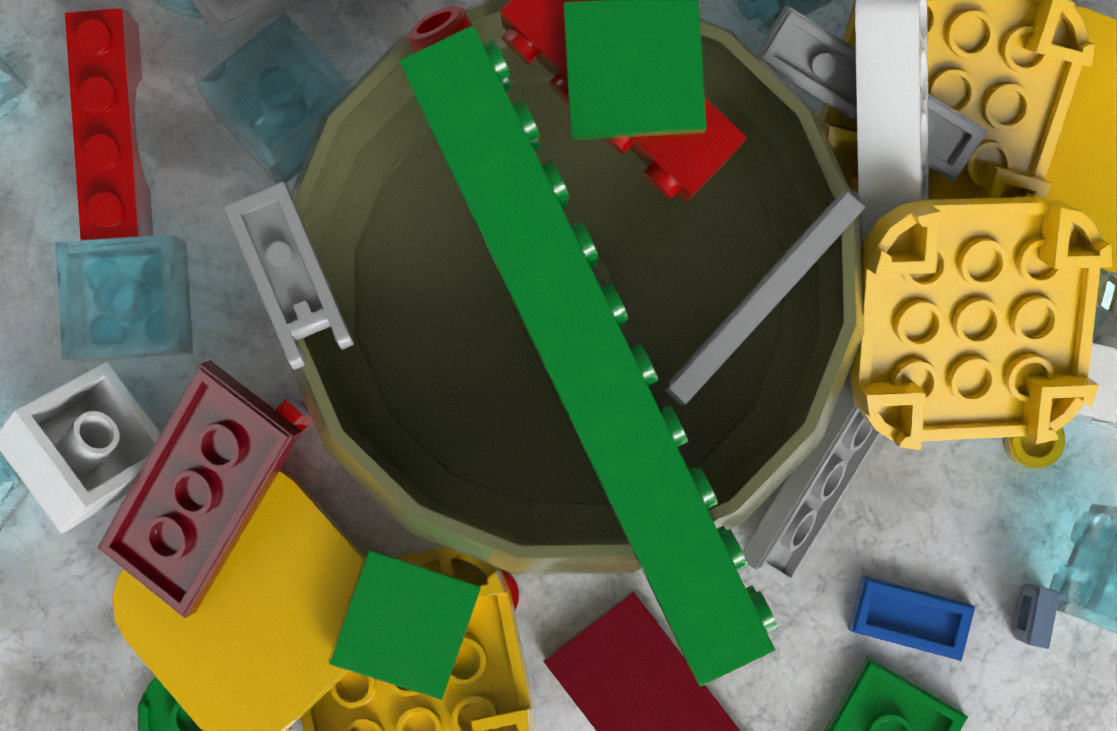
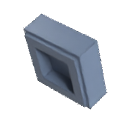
(1036, 615)

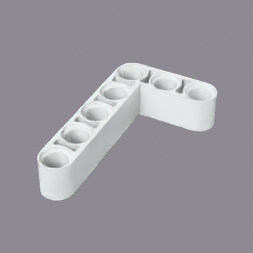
(891, 105)

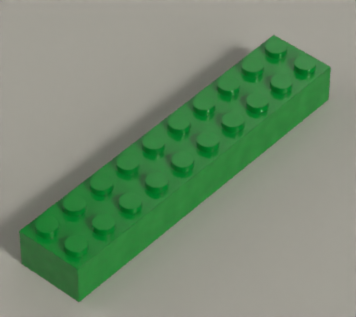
(586, 355)

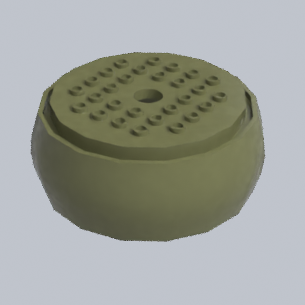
(443, 387)

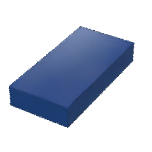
(911, 618)

